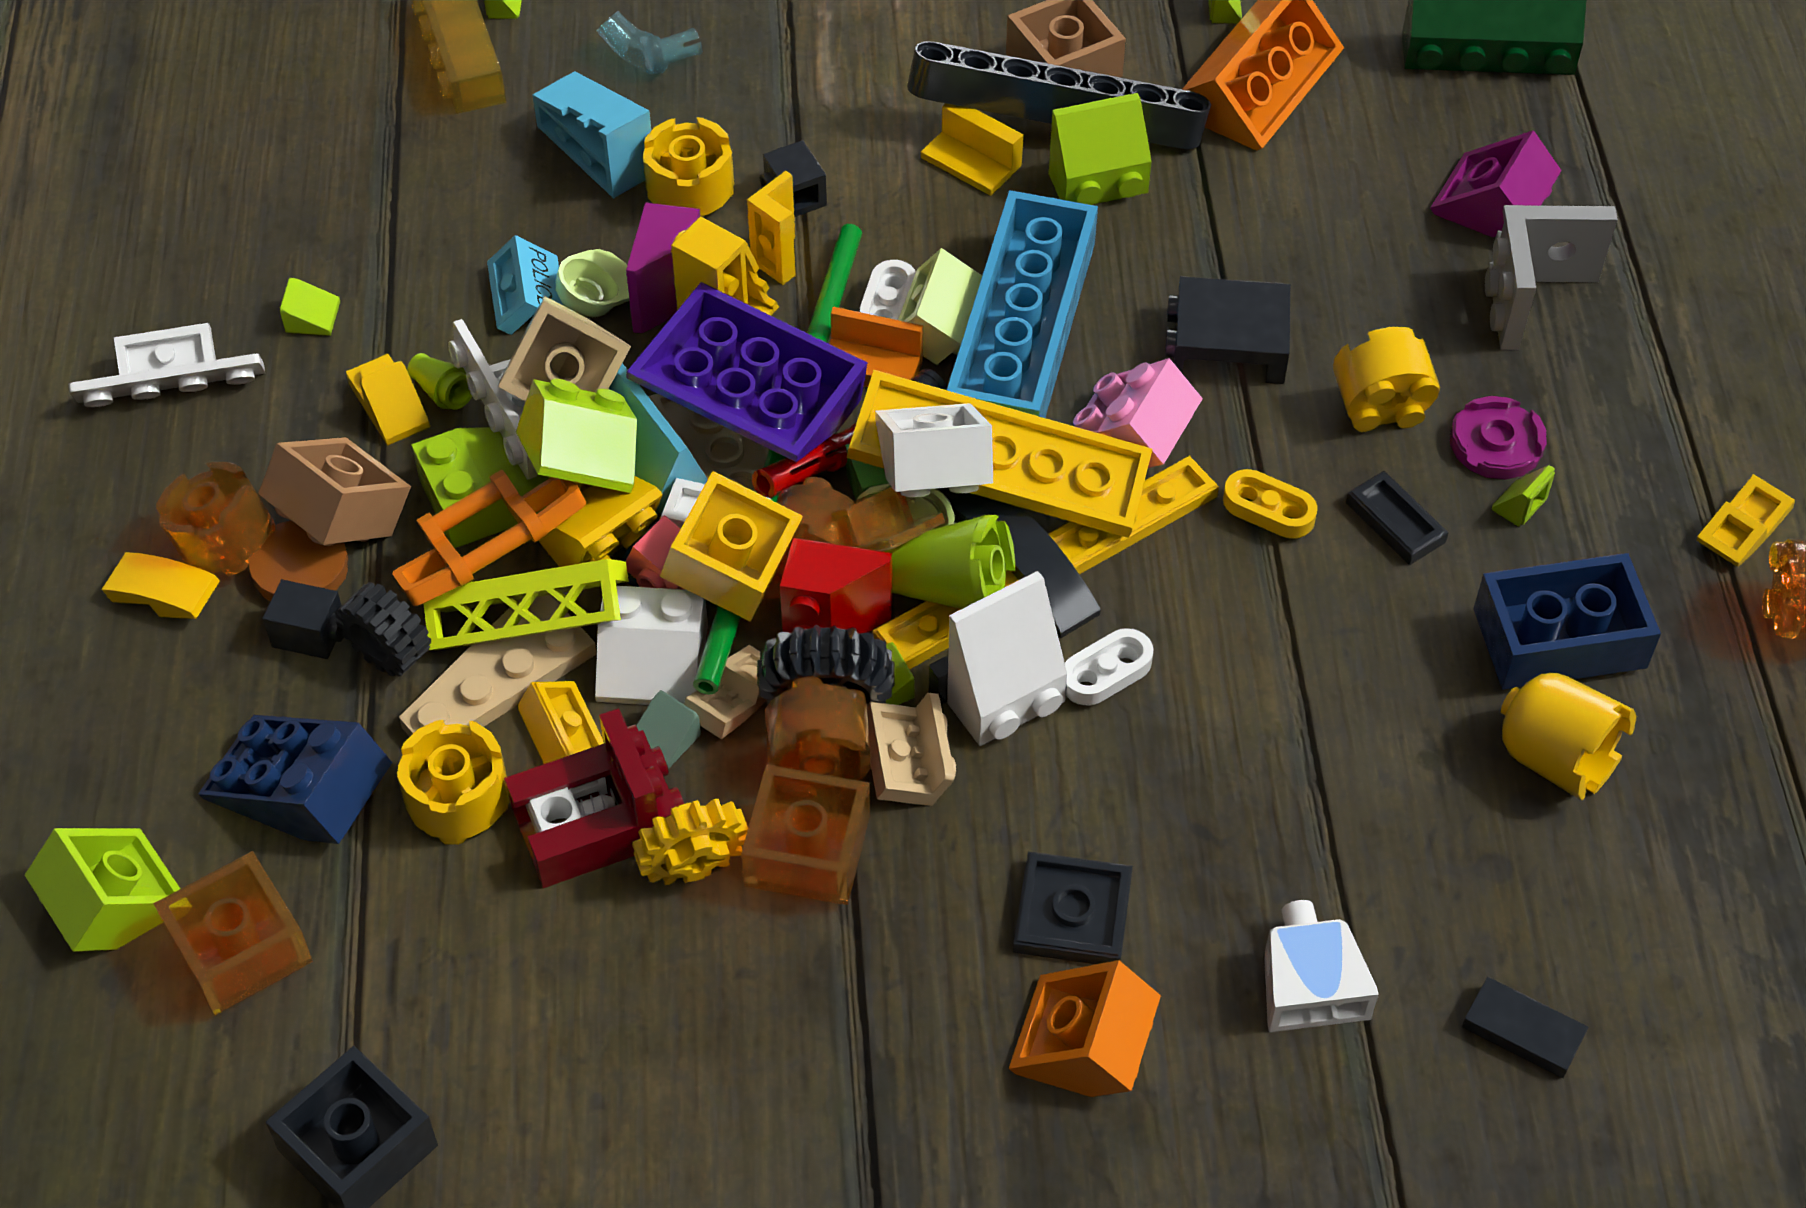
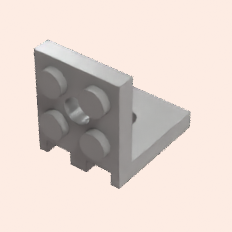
(1526, 255)

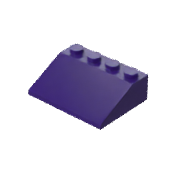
(751, 373)

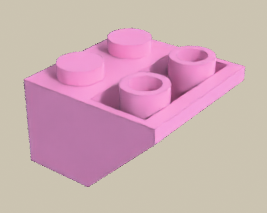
(1142, 407)

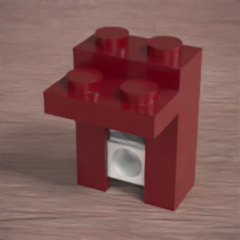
(584, 793)

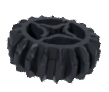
(831, 655)

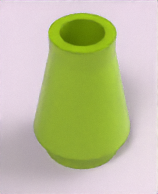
(441, 381)

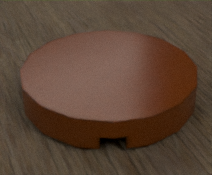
(296, 558)

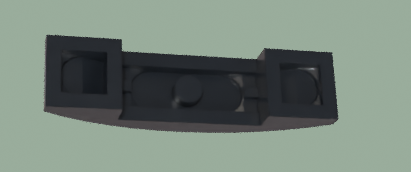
(1036, 551)

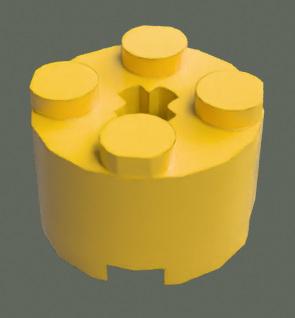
(688, 165)
(1386, 379)
(453, 780)

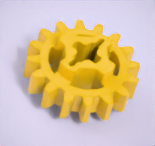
(690, 841)

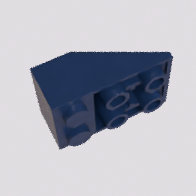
(299, 775)

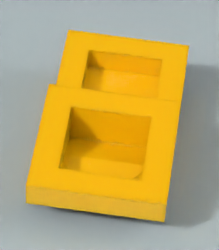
(1746, 521)
(163, 583)

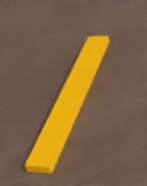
(1163, 500)

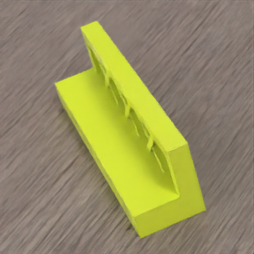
(526, 588)

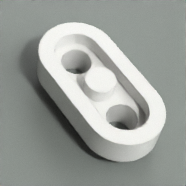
(881, 296)
(1102, 666)

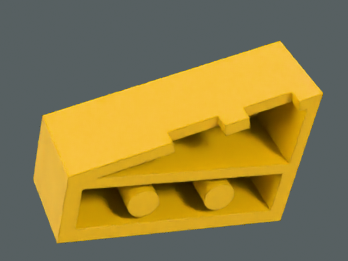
(720, 261)

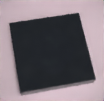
(1072, 909)

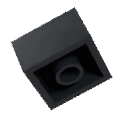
(352, 1132)

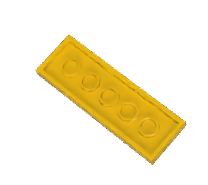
(1034, 459)

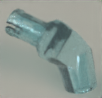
(643, 48)

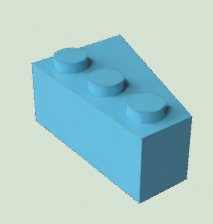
(595, 130)

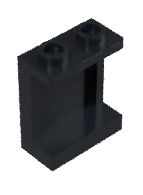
(1231, 323)

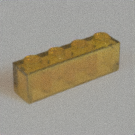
(462, 53)

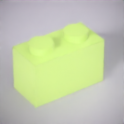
(942, 303)

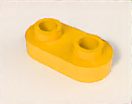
(1270, 504)

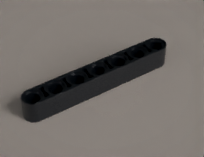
(1037, 88)

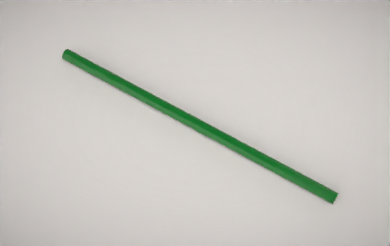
(725, 622)

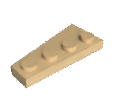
(497, 673)

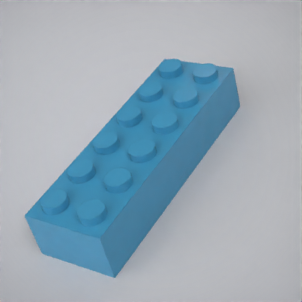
(1026, 303)

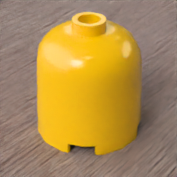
(1565, 731)

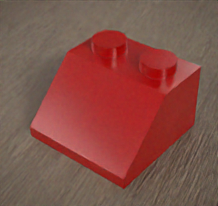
(835, 587)

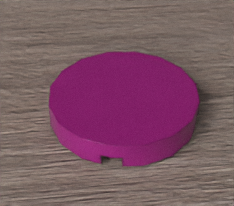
(1498, 438)

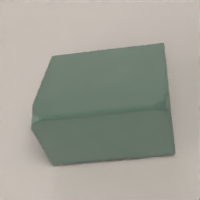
(669, 726)

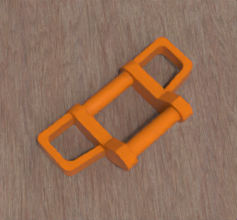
(418, 576)

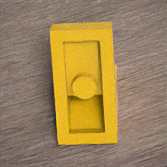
(388, 398)

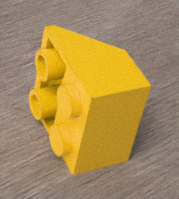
(604, 524)

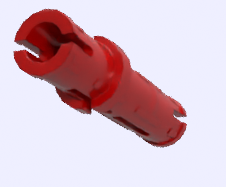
(777, 476)

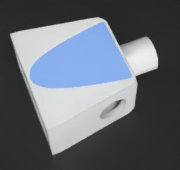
(1315, 973)

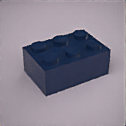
(1566, 620)

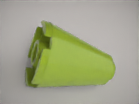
(954, 562)

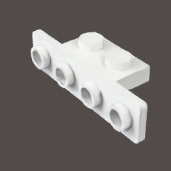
(164, 361)
(501, 407)

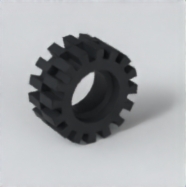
(383, 629)

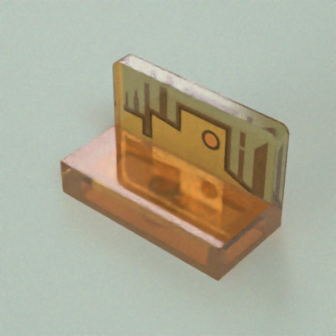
(880, 521)

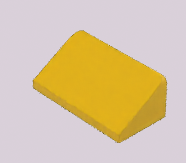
(558, 719)

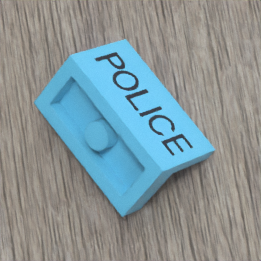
(519, 280)

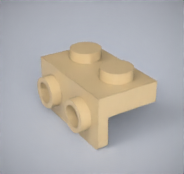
(910, 751)

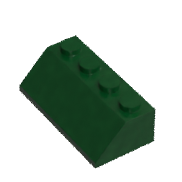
(1494, 35)

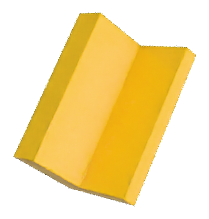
(975, 148)
(773, 228)

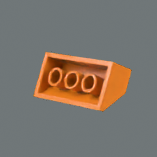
(1265, 69)

